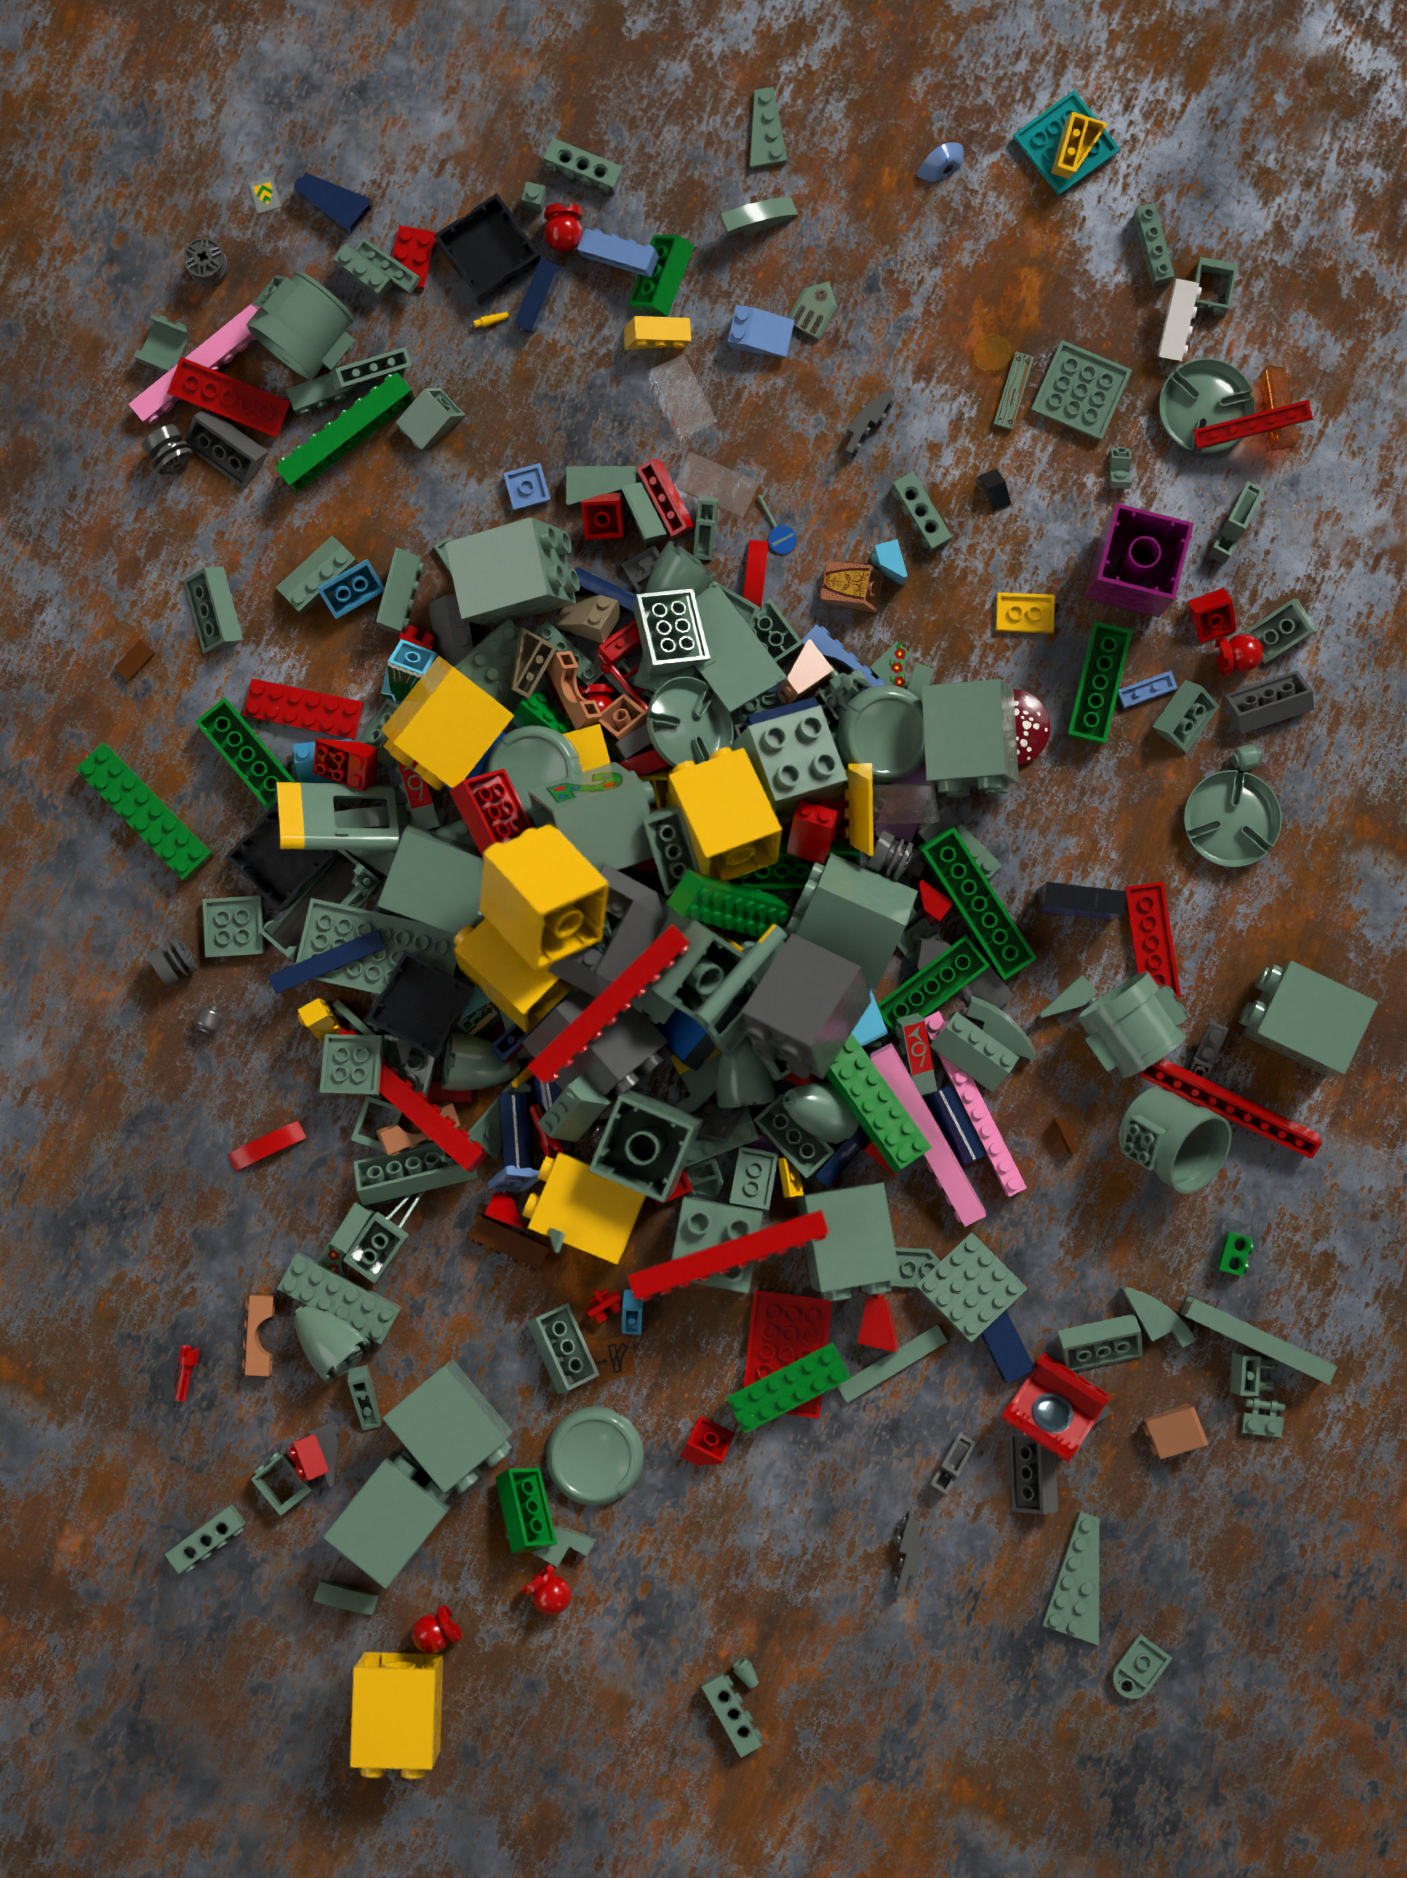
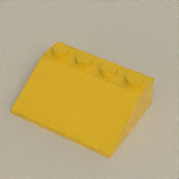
(860, 807)

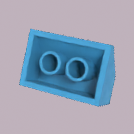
(351, 589)
(304, 763)

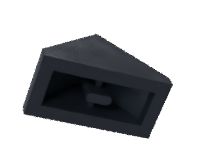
(995, 489)

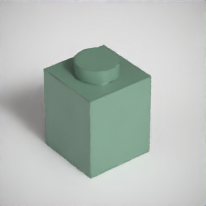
(534, 196)

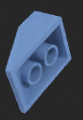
(760, 332)

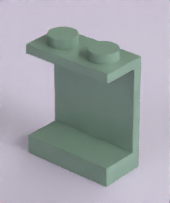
(163, 345)

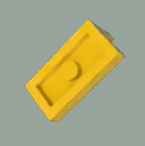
(790, 1178)

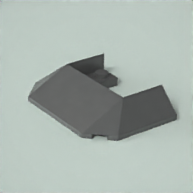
(635, 932)

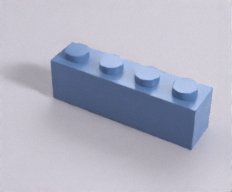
(618, 252)

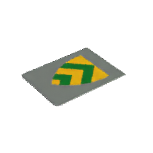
(264, 194)

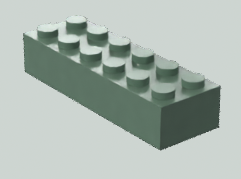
(407, 1173)
(346, 1299)

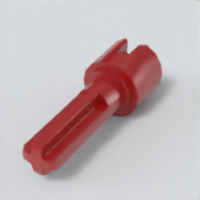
(547, 1144)
(187, 1359)

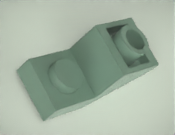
(1120, 468)

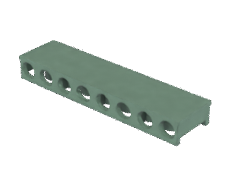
(1258, 1340)

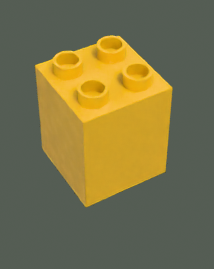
(444, 725)
(726, 814)
(543, 896)
(506, 977)
(584, 1206)
(396, 1713)

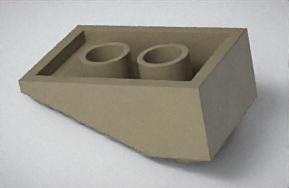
(590, 617)

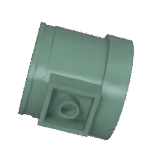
(302, 324)
(1133, 1025)
(1175, 1139)

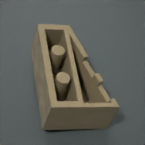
(530, 661)

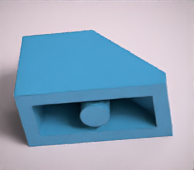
(631, 1314)

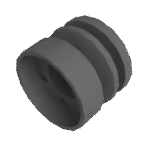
(210, 271)
(167, 449)
(890, 856)
(173, 960)

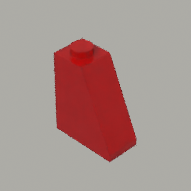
(878, 1325)

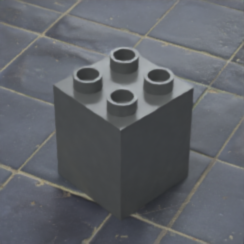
(806, 1007)
(612, 1058)

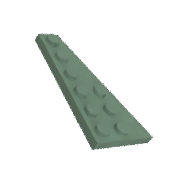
(1075, 1596)

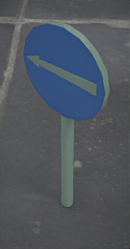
(781, 538)

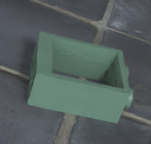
(1221, 268)
(377, 1099)
(351, 1227)
(267, 1492)

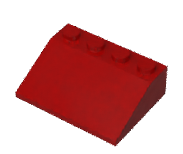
(491, 809)

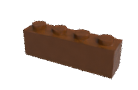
(509, 1242)

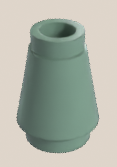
(745, 1671)

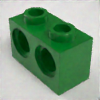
(1229, 1252)

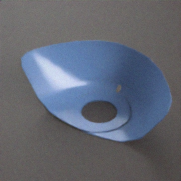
(935, 163)

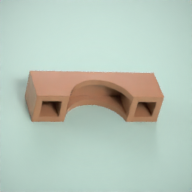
(563, 674)
(394, 1138)
(257, 1360)

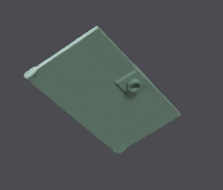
(738, 660)

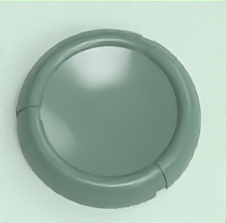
(1201, 396)
(687, 721)
(883, 729)
(533, 759)
(1232, 818)
(594, 1455)

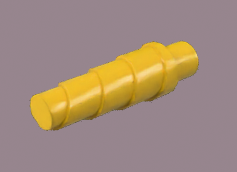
(490, 320)
(524, 1076)

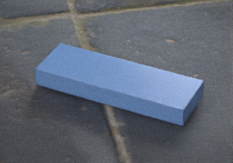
(1147, 689)

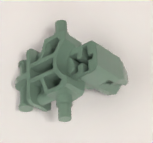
(841, 692)

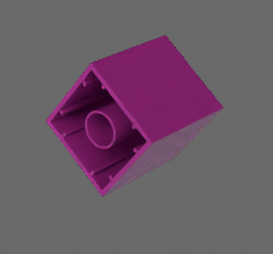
(1139, 560)

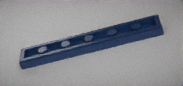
(326, 961)

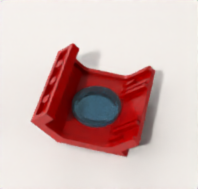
(1056, 1407)

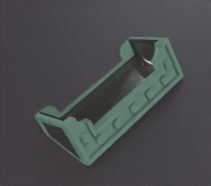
(341, 883)

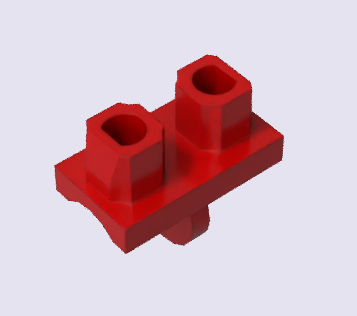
(411, 633)
(611, 1300)

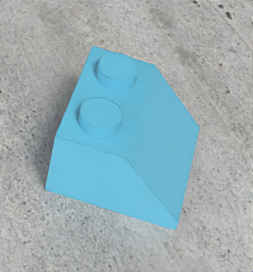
(889, 561)

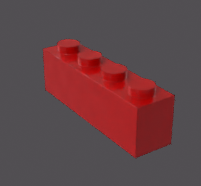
(666, 497)

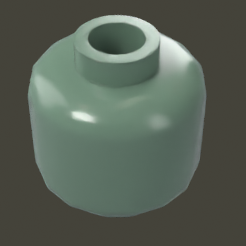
(1246, 757)

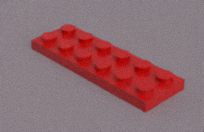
(228, 397)
(303, 709)
(1152, 933)

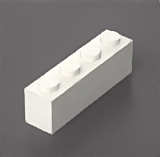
(1178, 319)

